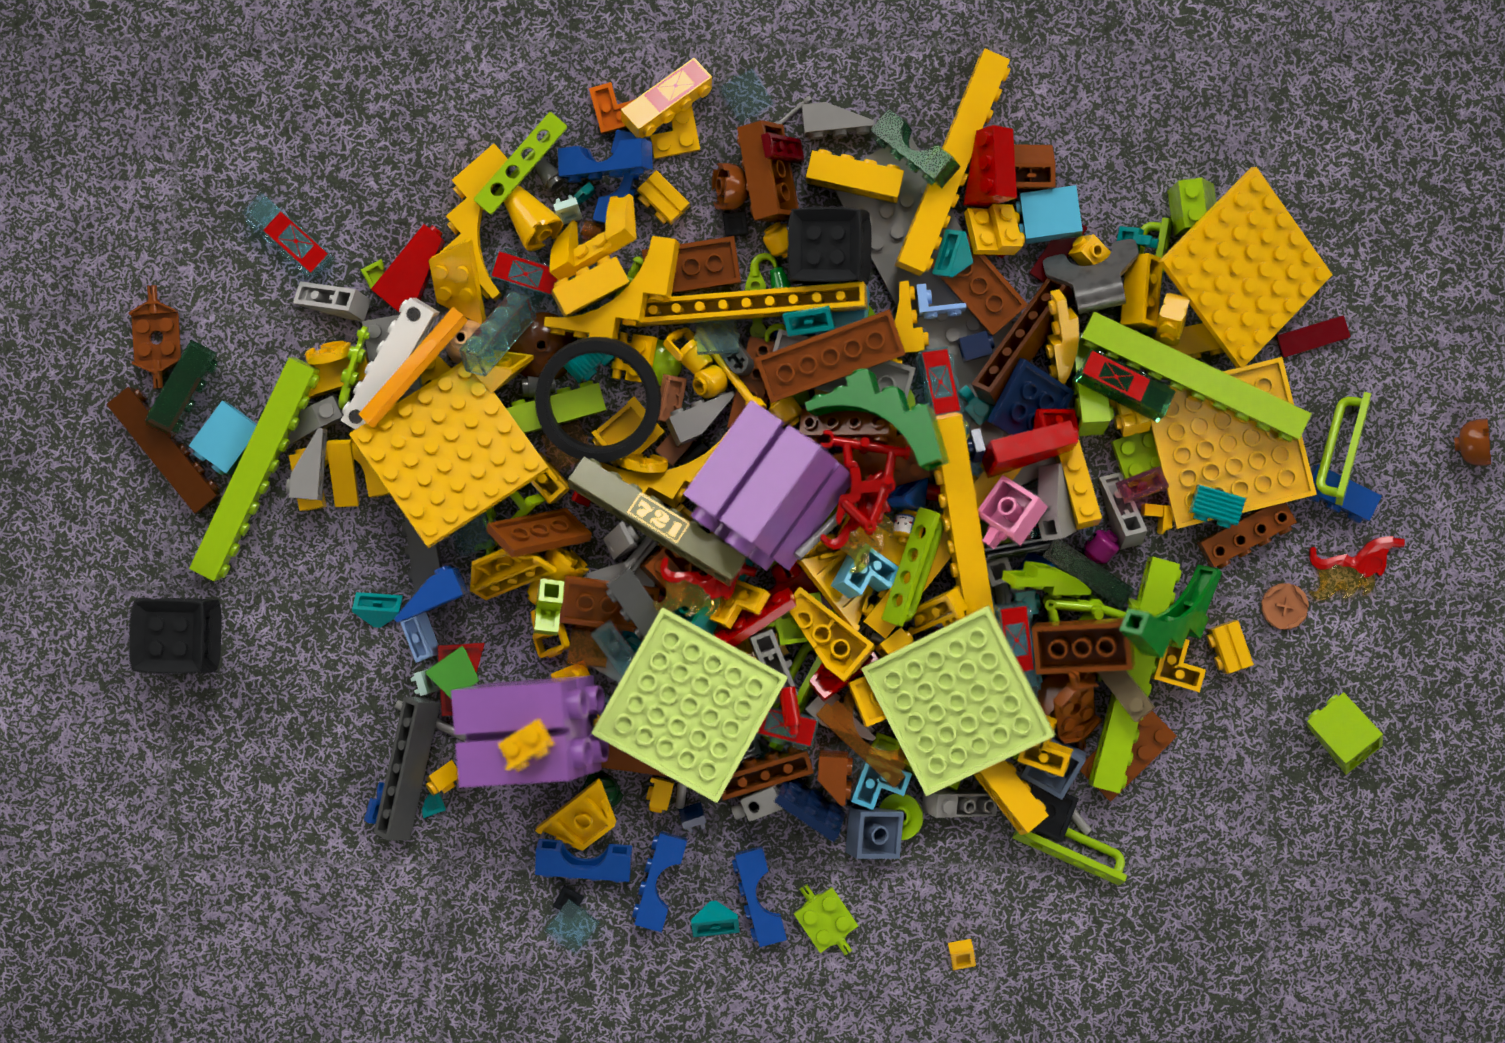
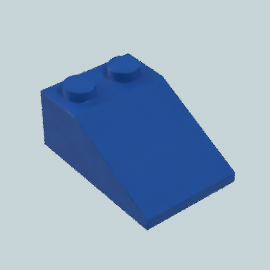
(436, 591)

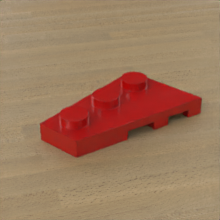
(828, 684)

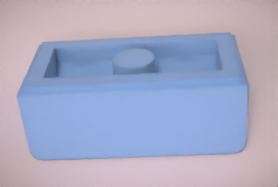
(420, 637)

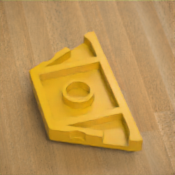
(457, 281)
(822, 572)
(582, 818)

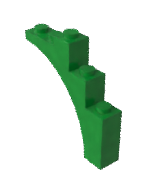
(863, 395)
(1182, 619)

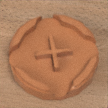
(1284, 606)

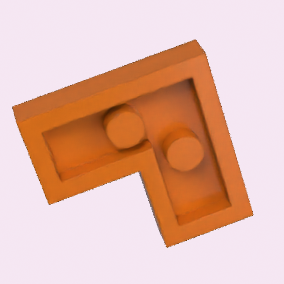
(606, 108)

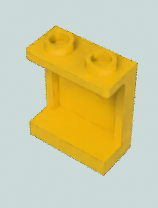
(622, 426)

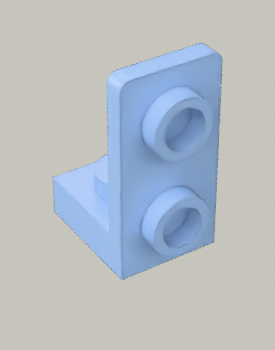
(924, 298)

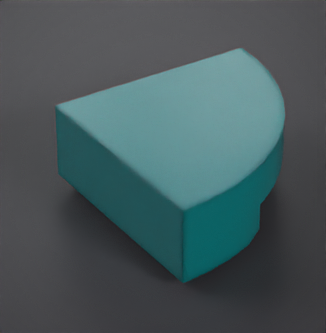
(584, 193)
(433, 805)

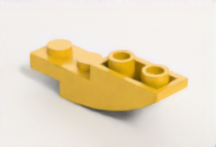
(1065, 338)

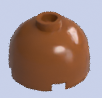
(730, 183)
(1474, 442)

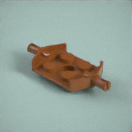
(146, 320)
(1076, 711)

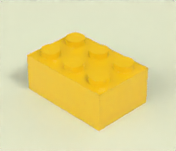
(589, 286)

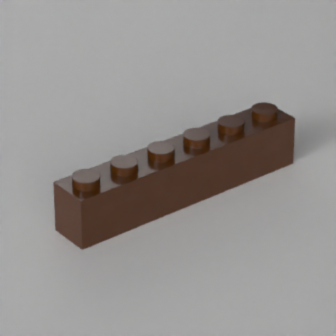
(1020, 342)
(165, 452)

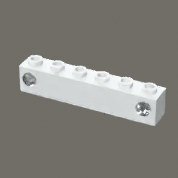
(403, 339)

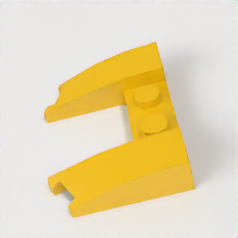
(569, 257)
(941, 609)

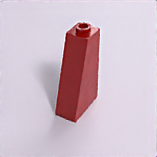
(411, 268)
(1028, 448)

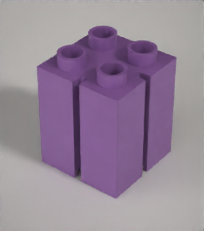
(766, 488)
(500, 709)

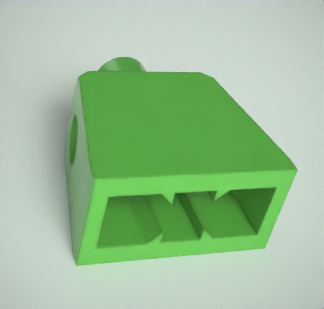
(453, 672)

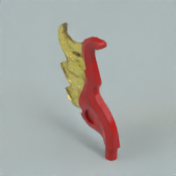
(853, 538)
(1352, 572)
(695, 590)

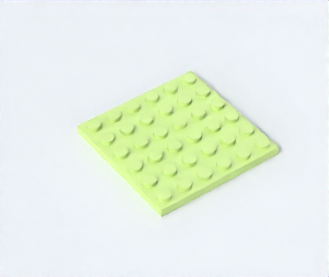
(958, 701)
(689, 704)

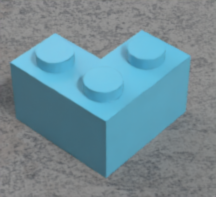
(878, 574)
(870, 783)

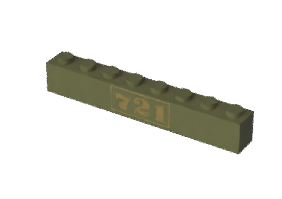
(656, 520)

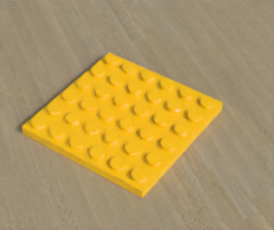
(1245, 267)
(448, 453)
(1228, 454)

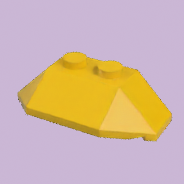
(502, 573)

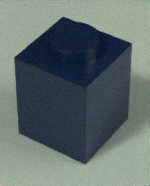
(976, 346)

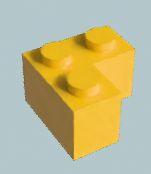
(1175, 672)
(1048, 755)

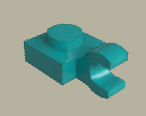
(1137, 235)
(976, 408)

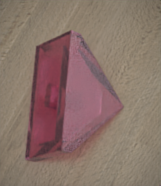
(1142, 485)

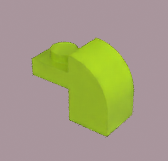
(548, 606)

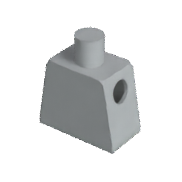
(765, 799)

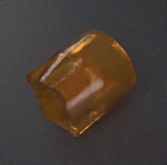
(592, 229)

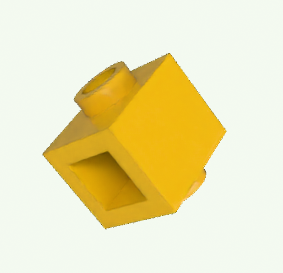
(1089, 250)

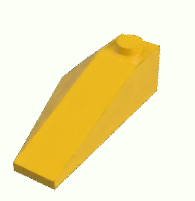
(834, 641)

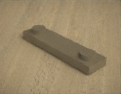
(1128, 693)

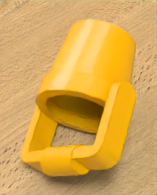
(688, 353)
(554, 651)

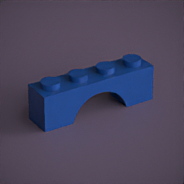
(630, 157)
(625, 187)
(557, 861)
(652, 910)
(767, 925)

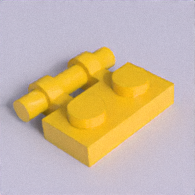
(644, 345)

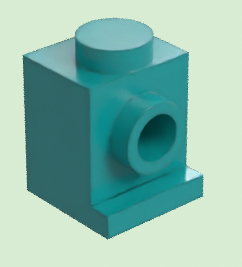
(1030, 597)

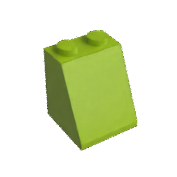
(1189, 202)
(1345, 732)

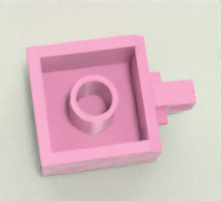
(1010, 512)

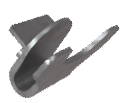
(1095, 285)

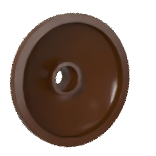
(529, 340)

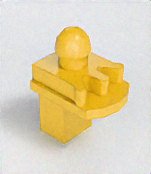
(1163, 513)

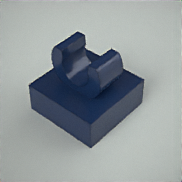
(692, 816)

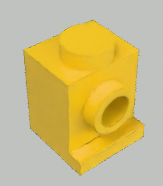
(443, 778)
(659, 794)

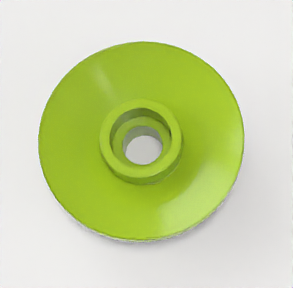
(911, 807)

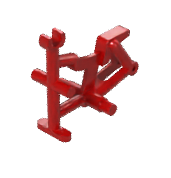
(884, 486)

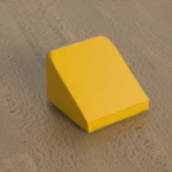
(962, 954)

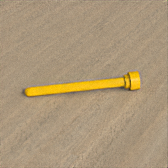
(737, 382)

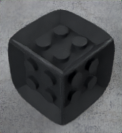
(829, 245)
(175, 635)

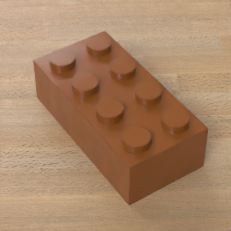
(768, 180)
(1081, 646)

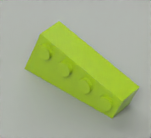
(1089, 405)

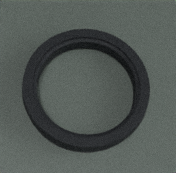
(560, 437)

